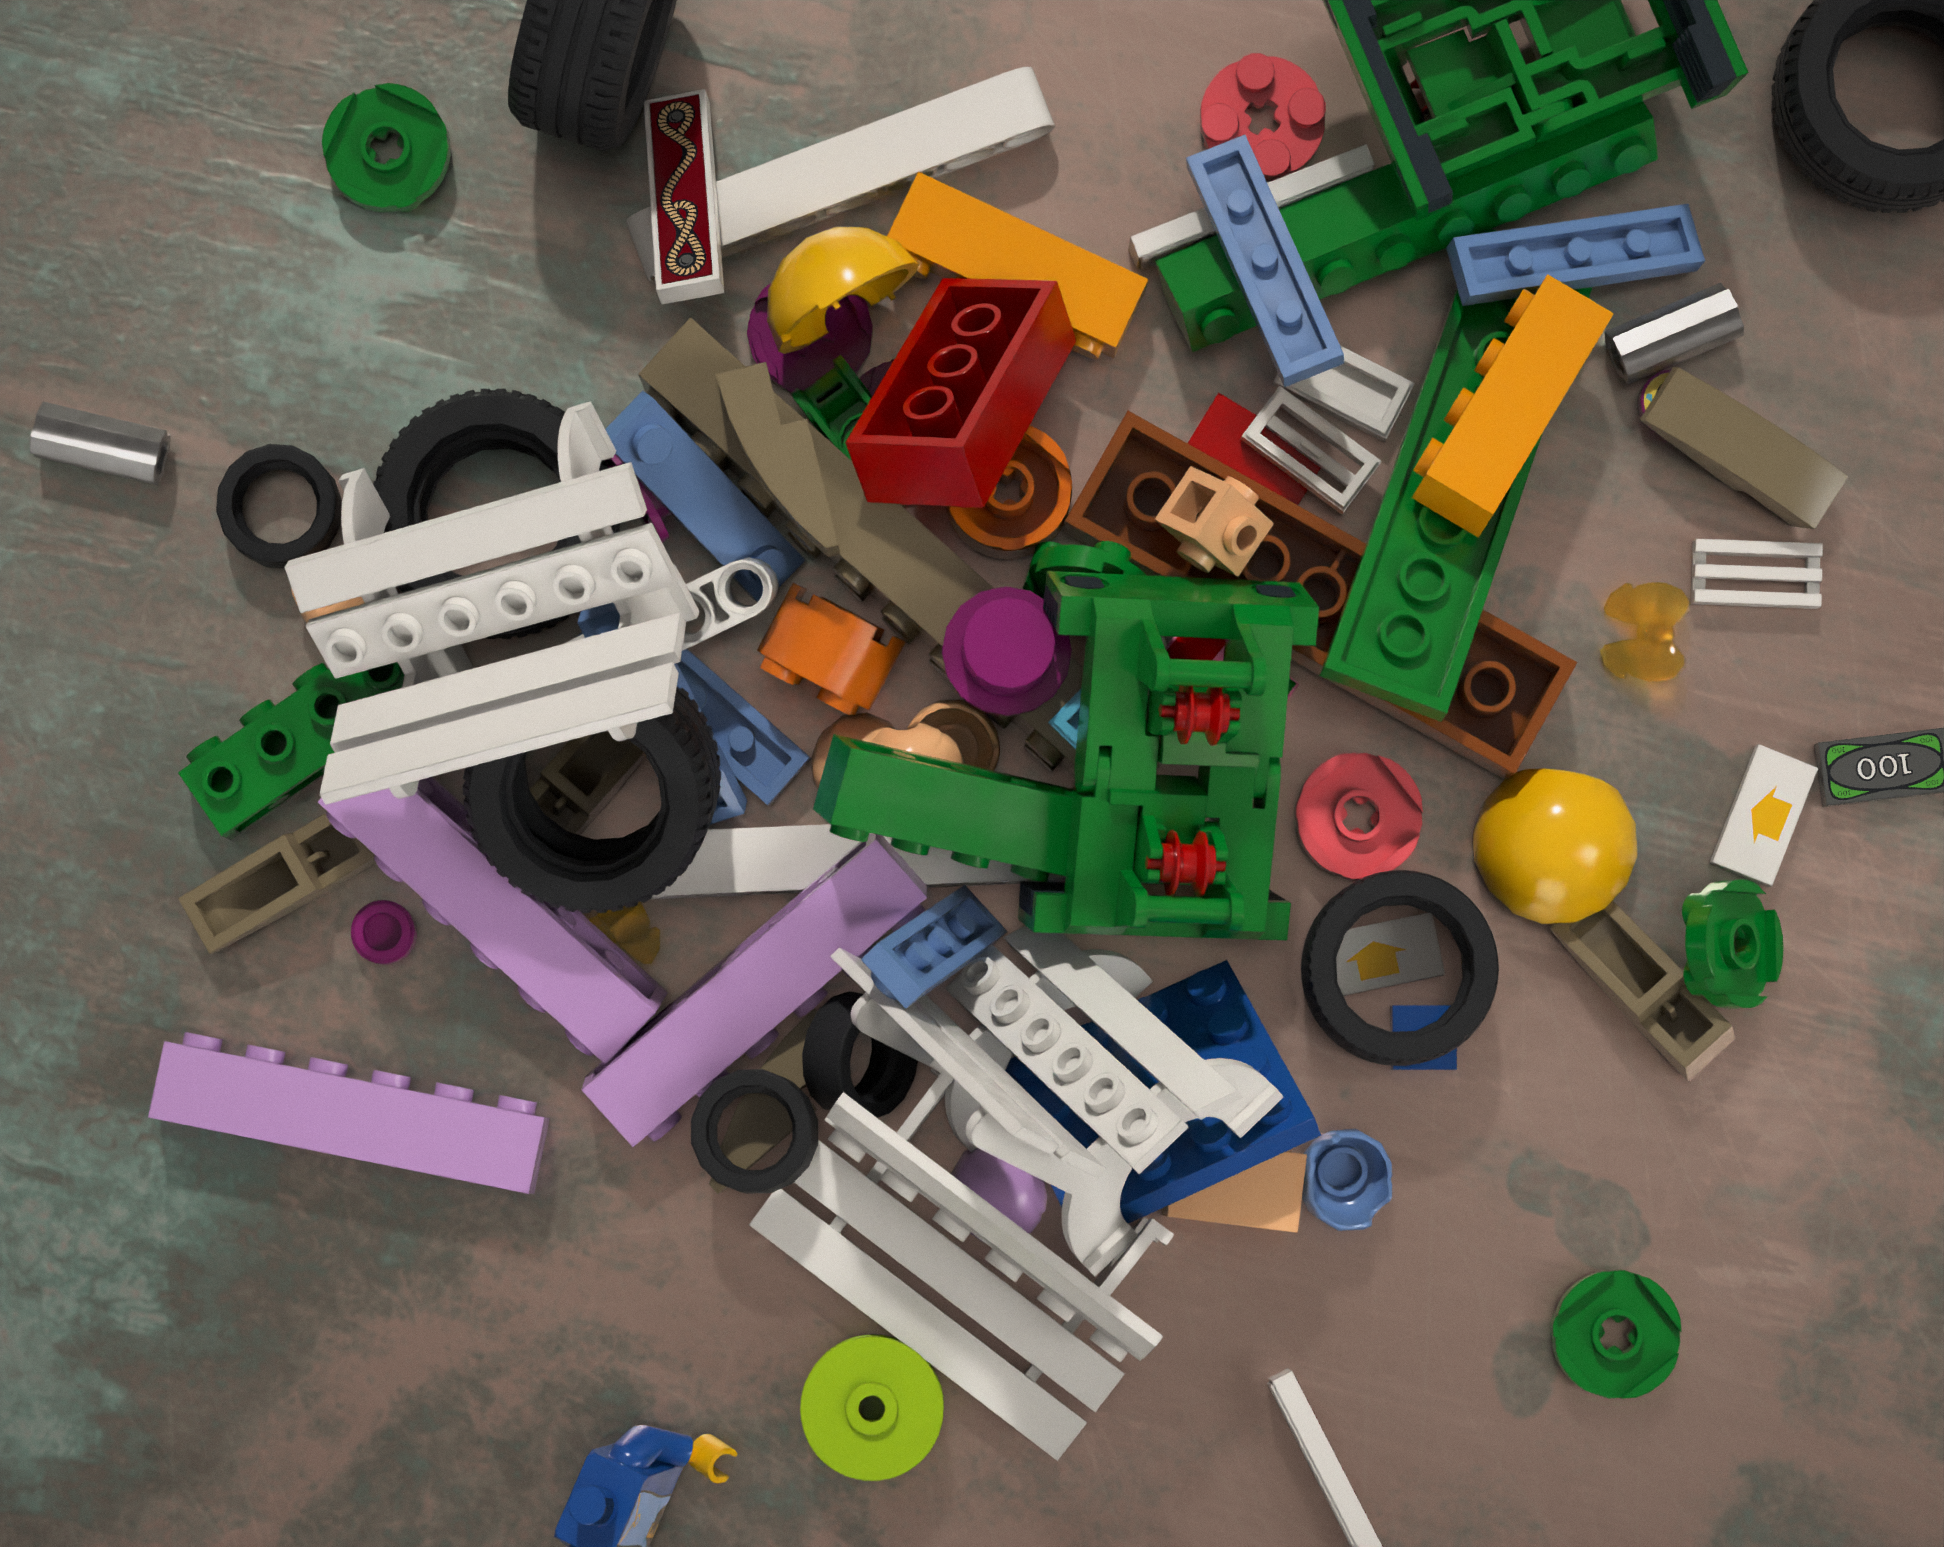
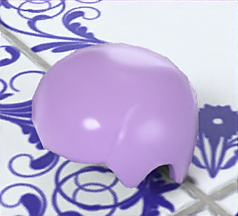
(1004, 1187)

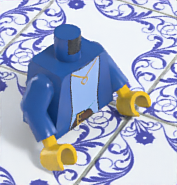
(630, 1484)

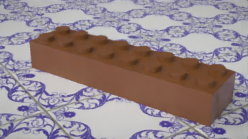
(1507, 674)

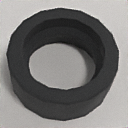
(263, 460)
(828, 1057)
(705, 1136)

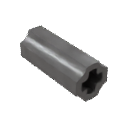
(1674, 333)
(100, 443)

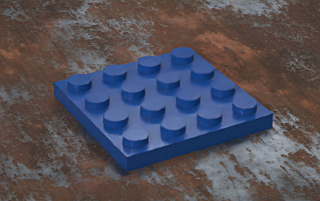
(1216, 1022)

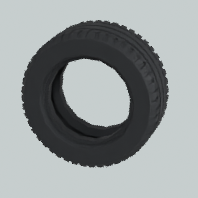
(587, 66)
(1818, 129)
(452, 433)
(608, 871)

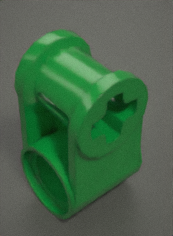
(834, 403)

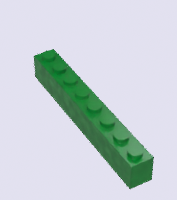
(1370, 228)

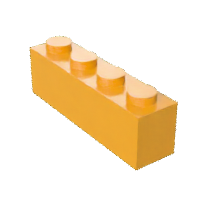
(973, 240)
(1512, 404)

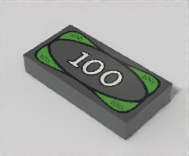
(1881, 767)

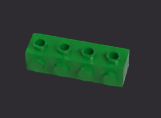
(278, 748)
(946, 807)

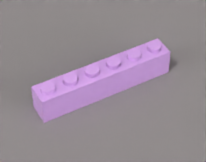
(549, 952)
(755, 989)
(349, 1116)

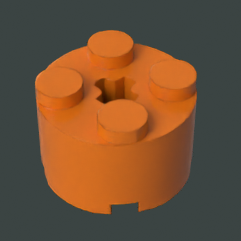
(1015, 528)
(828, 649)

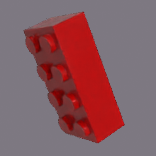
(961, 392)

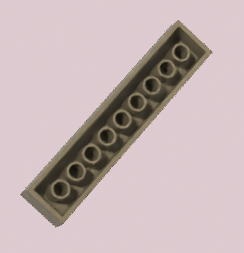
(880, 544)

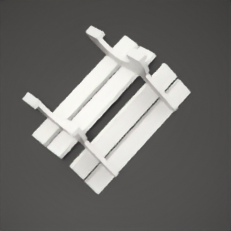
(468, 715)
(1029, 1021)
(958, 1276)

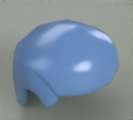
(1346, 1179)

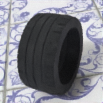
(1470, 933)

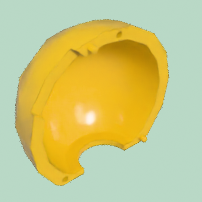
(827, 270)
(1555, 844)

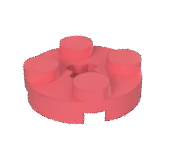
(1271, 82)
(1362, 779)

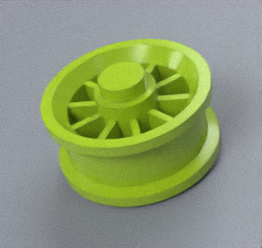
(872, 1407)

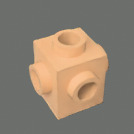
(1226, 526)

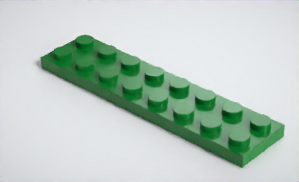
(1419, 572)

